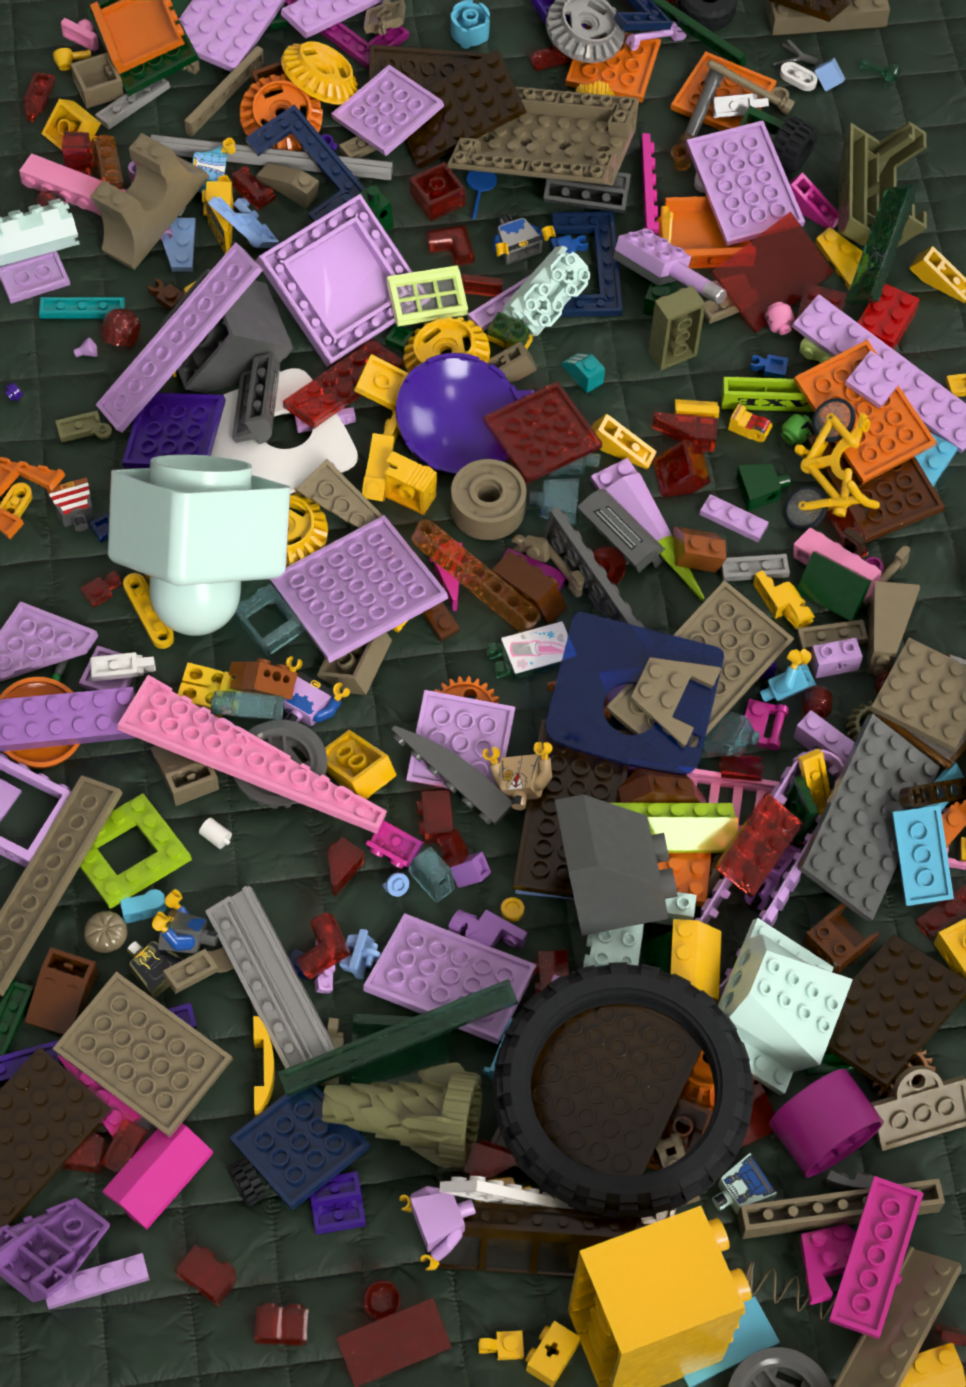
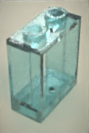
(279, 636)
(247, 705)

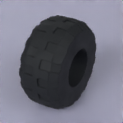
(710, 13)

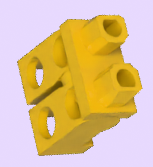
(201, 682)

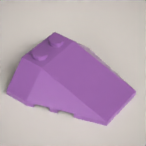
(49, 1249)

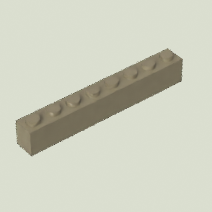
(823, 1210)

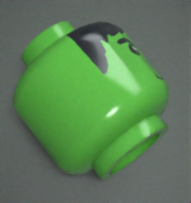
(797, 429)

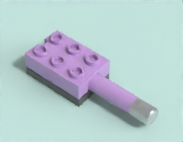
(662, 263)

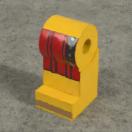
(749, 425)

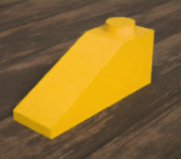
(939, 273)
(622, 443)

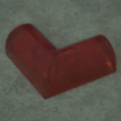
(452, 239)
(330, 946)

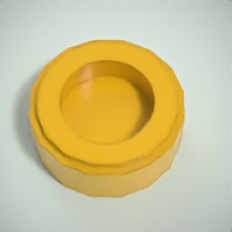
(512, 909)

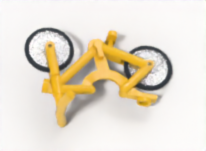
(808, 504)

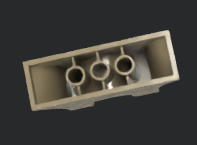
(150, 205)

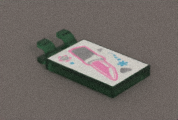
(529, 650)

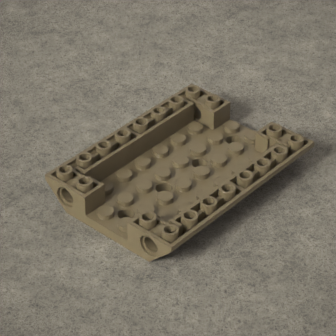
(589, 126)

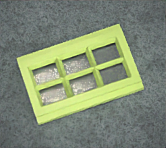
(427, 295)

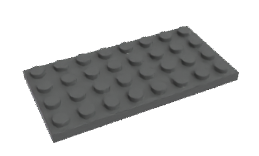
(855, 837)

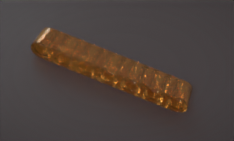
(471, 566)

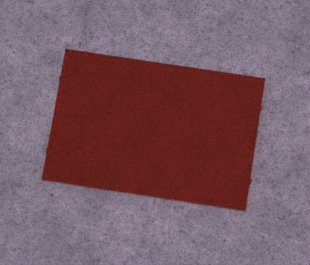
(772, 270)

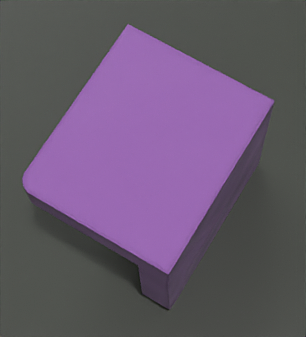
(472, 870)

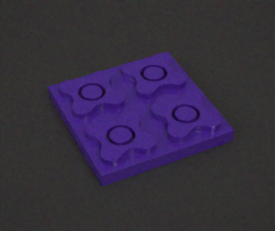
(174, 427)

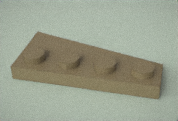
(337, 495)

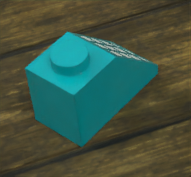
(585, 370)

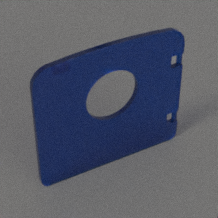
(612, 654)

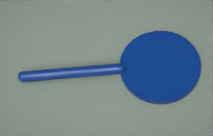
(480, 182)

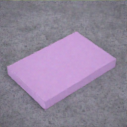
(33, 276)

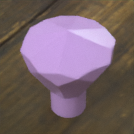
(87, 348)

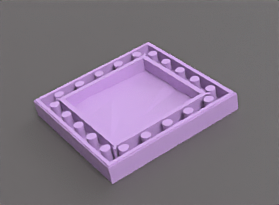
(337, 278)

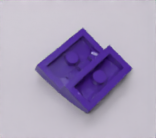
(338, 1204)

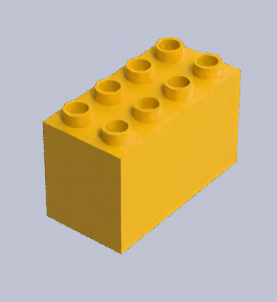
(657, 1301)

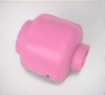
(780, 318)

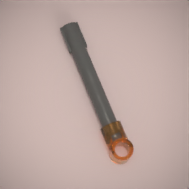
(680, 153)

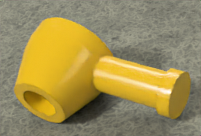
(64, 57)

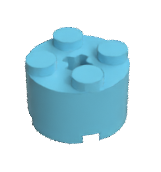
(470, 23)

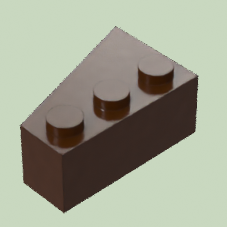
(532, 585)

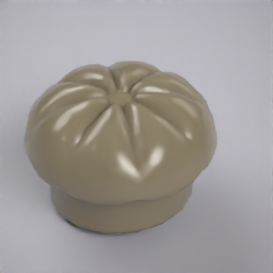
(105, 932)

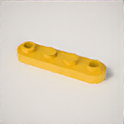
(142, 604)

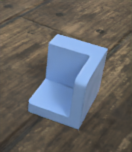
(829, 74)

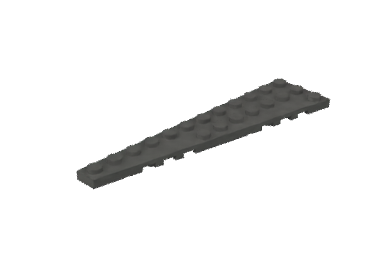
(570, 547)

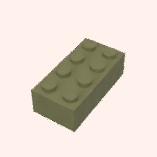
(676, 327)

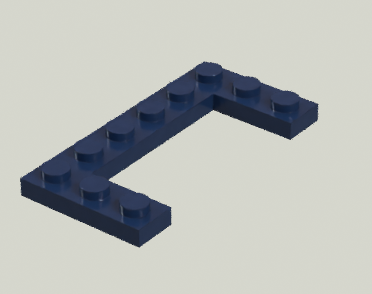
(647, 18)
(295, 123)
(609, 299)

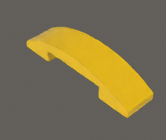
(263, 1094)

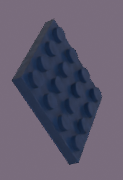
(296, 1148)

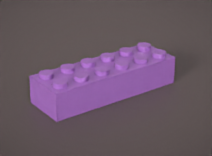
(63, 719)

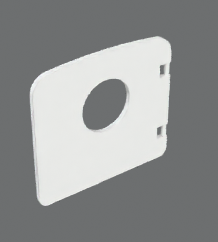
(291, 465)

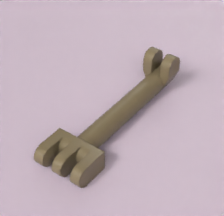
(899, 562)
(575, 578)

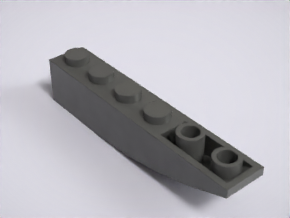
(459, 776)

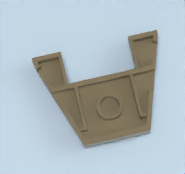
(662, 689)

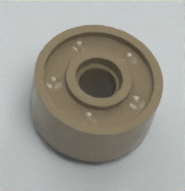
(488, 499)

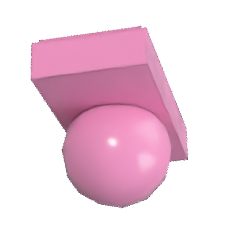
(81, 33)

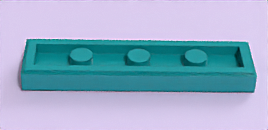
(78, 307)

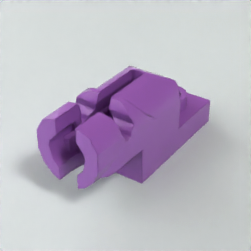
(774, 879)
(487, 929)

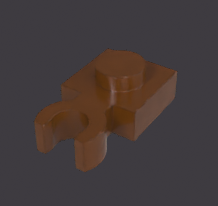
(166, 296)

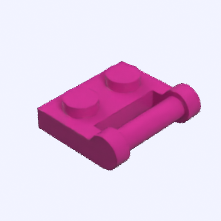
(758, 713)

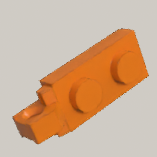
(954, 821)

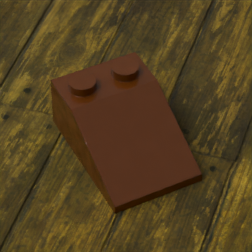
(690, 1120)

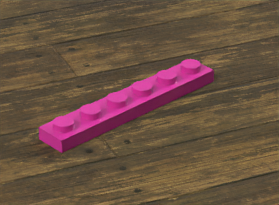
(648, 182)

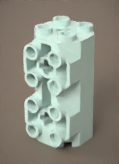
(36, 232)
(547, 290)

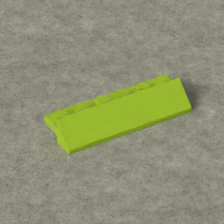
(690, 825)

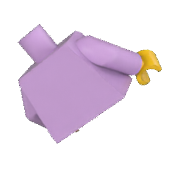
(438, 1220)

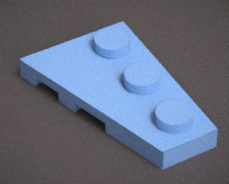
(181, 246)

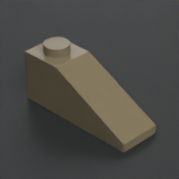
(290, 182)
(514, 362)

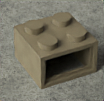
(97, 80)

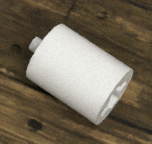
(215, 833)

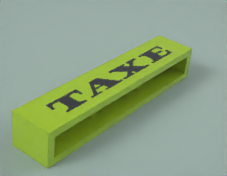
(763, 394)

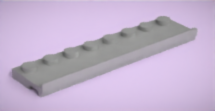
(269, 978)

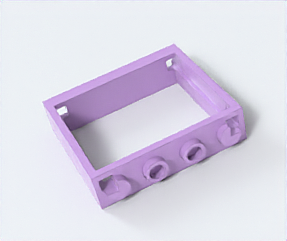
(11, 850)

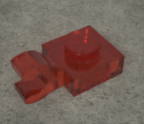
(100, 591)

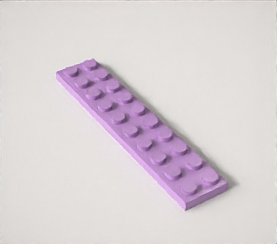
(179, 337)
(936, 406)

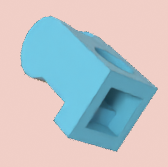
(143, 906)

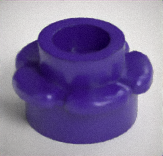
(13, 392)

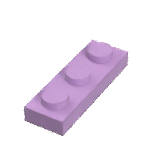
(734, 518)

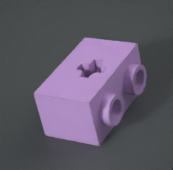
(835, 658)

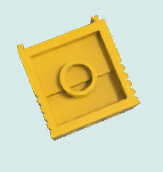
(410, 483)

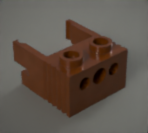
(837, 941)

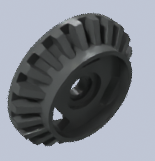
(285, 736)
(762, 1366)

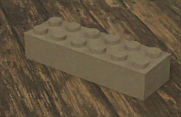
(856, 16)

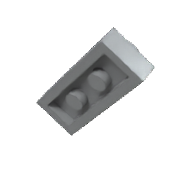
(745, 567)

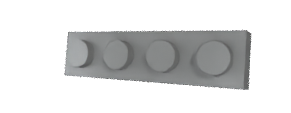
(128, 105)

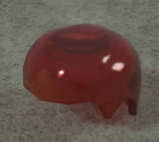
(381, 1299)

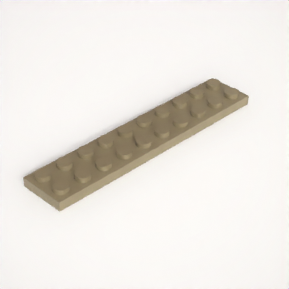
(51, 871)

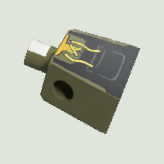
(148, 966)

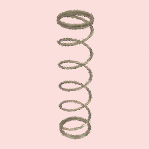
(749, 1276)

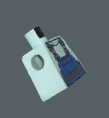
(744, 1186)

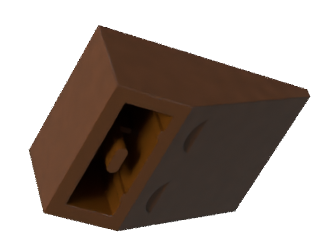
(61, 991)

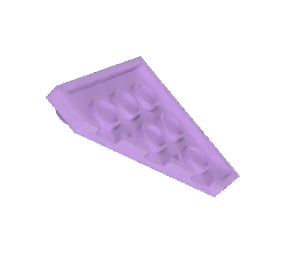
(39, 639)

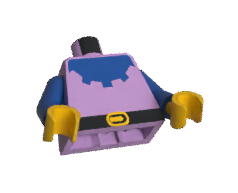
(312, 700)

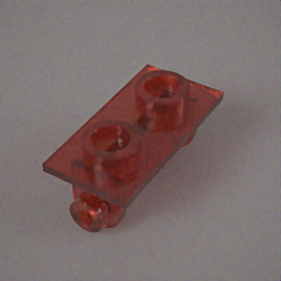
(548, 58)

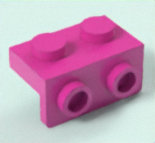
(395, 844)

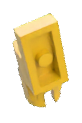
(783, 601)

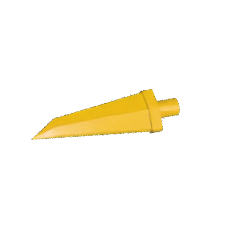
(665, 223)

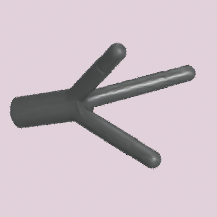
(801, 56)

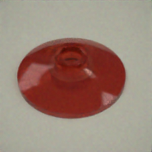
(611, 558)

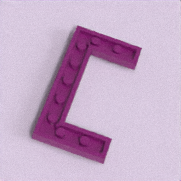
(355, 45)

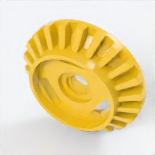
(319, 72)
(448, 336)
(309, 529)

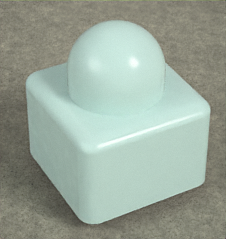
(198, 534)

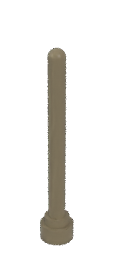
(783, 104)

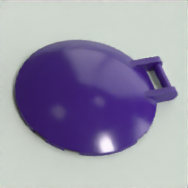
(444, 410)

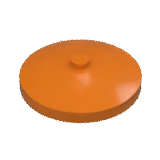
(38, 757)

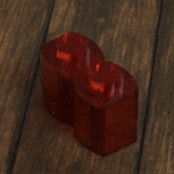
(281, 1325)

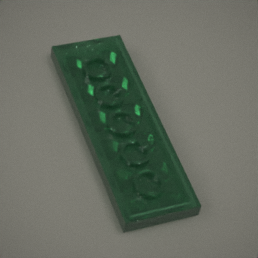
(881, 244)

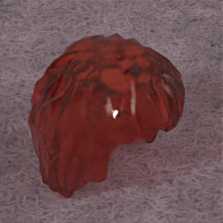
(121, 328)

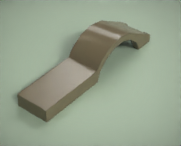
(197, 968)

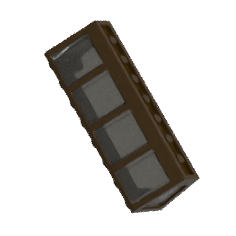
(530, 1239)

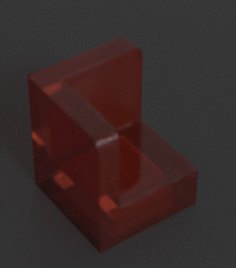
(453, 848)

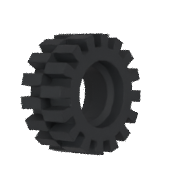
(247, 1181)

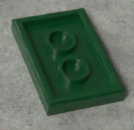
(833, 585)

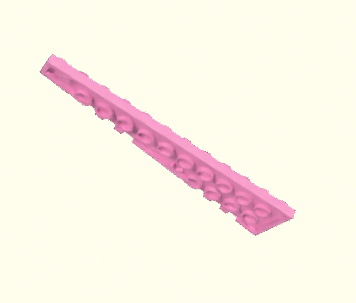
(195, 733)

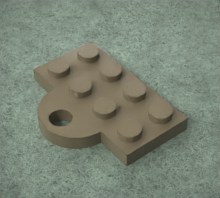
(921, 1108)

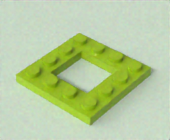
(168, 857)

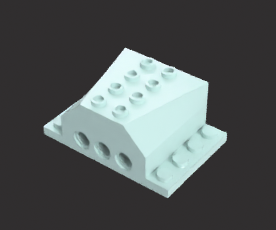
(782, 1004)

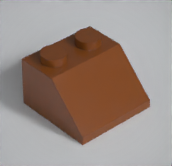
(698, 549)

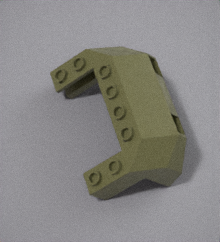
(866, 171)

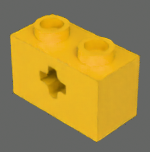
(550, 1368)

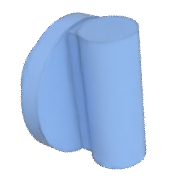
(396, 884)

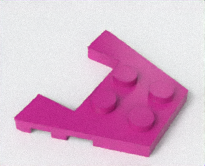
(826, 1255)

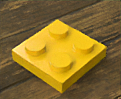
(380, 382)

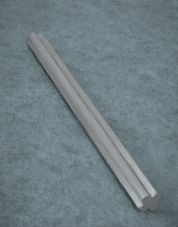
(294, 159)

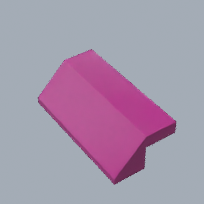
(157, 1174)

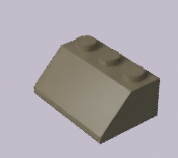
(357, 667)

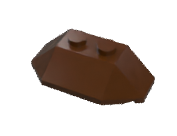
(658, 787)

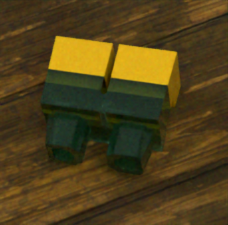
(507, 332)

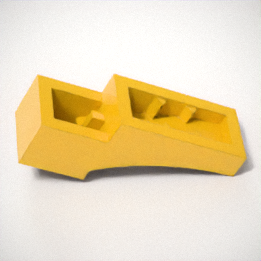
(374, 478)

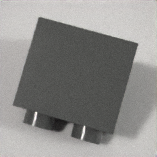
(245, 331)
(613, 864)

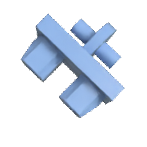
(363, 954)

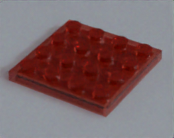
(542, 432)

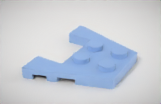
(245, 222)

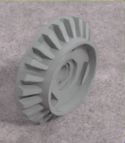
(580, 42)

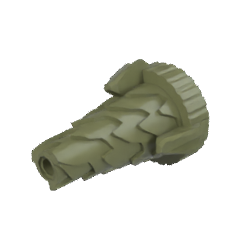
(431, 1116)

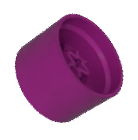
(826, 1122)

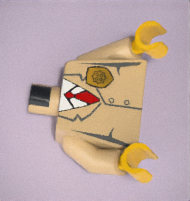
(521, 776)

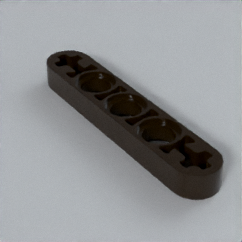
(931, 793)

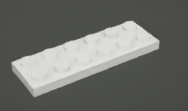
(496, 1192)

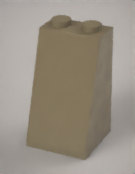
(887, 620)

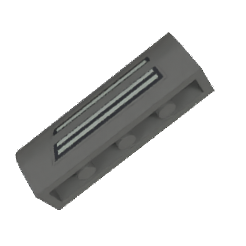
(590, 195)
(257, 400)
(621, 530)

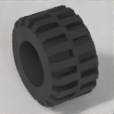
(795, 143)

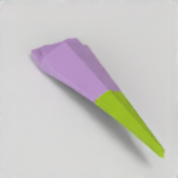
(632, 493)

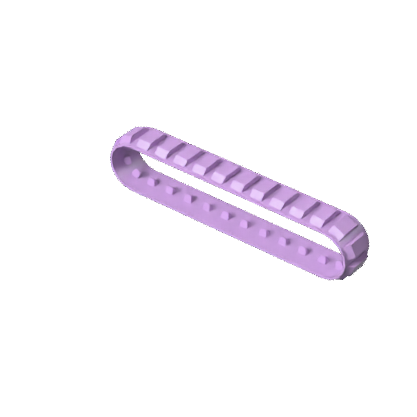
(834, 766)

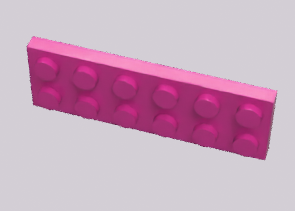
(876, 1257)

